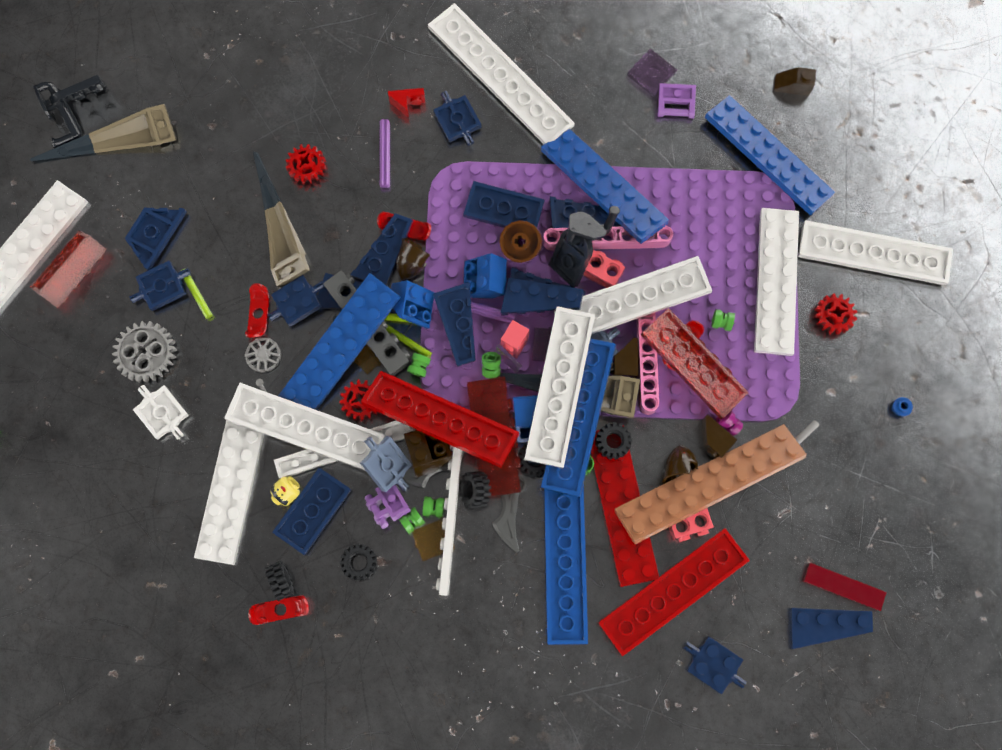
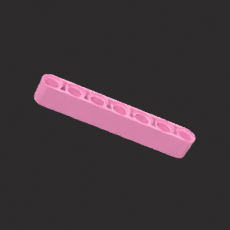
(617, 241)
(645, 375)

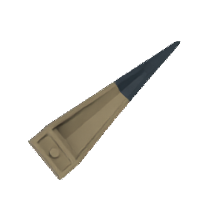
(138, 130)
(285, 248)
(618, 399)

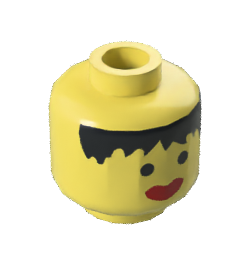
(285, 491)

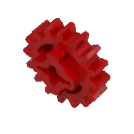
(305, 164)
(831, 320)
(353, 403)

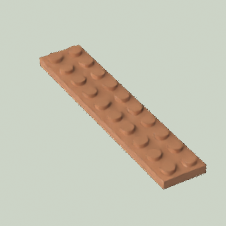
(709, 483)

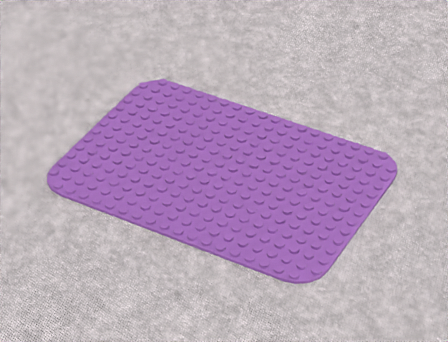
(710, 217)

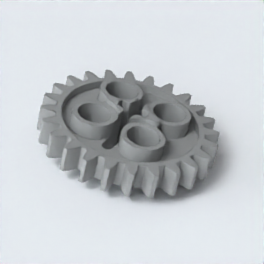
(132, 341)

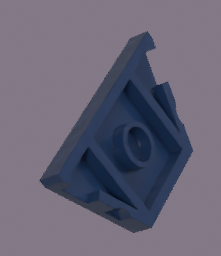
(152, 233)

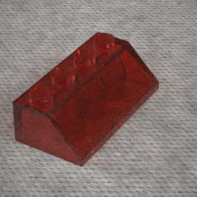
(68, 268)

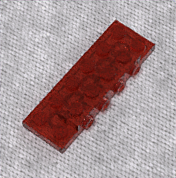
(694, 363)
(491, 400)

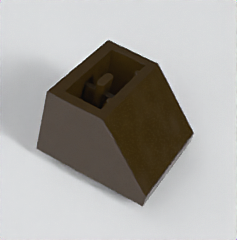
(426, 452)

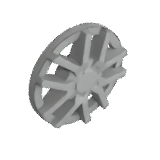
(263, 355)

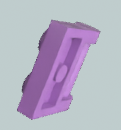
(676, 94)

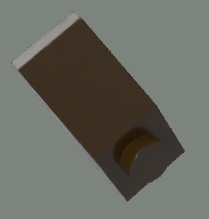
(795, 81)
(626, 361)
(716, 438)

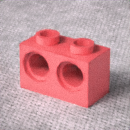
(600, 274)
(515, 338)
(691, 527)

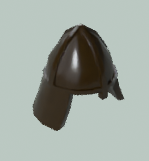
(411, 259)
(679, 462)

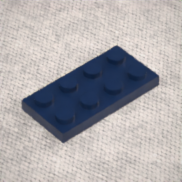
(501, 206)
(312, 511)

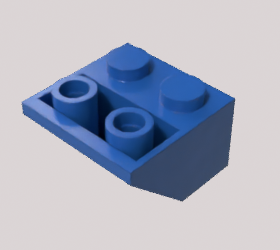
(486, 276)
(414, 304)
(523, 414)

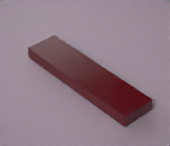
(844, 586)

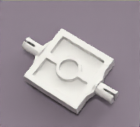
(160, 412)

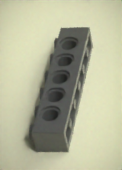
(394, 364)

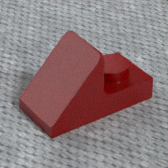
(402, 98)

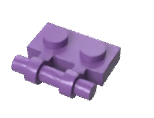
(392, 500)

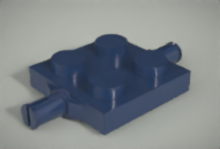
(457, 118)
(160, 285)
(296, 300)
(714, 665)

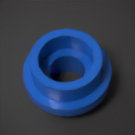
(897, 406)

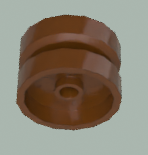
(511, 247)

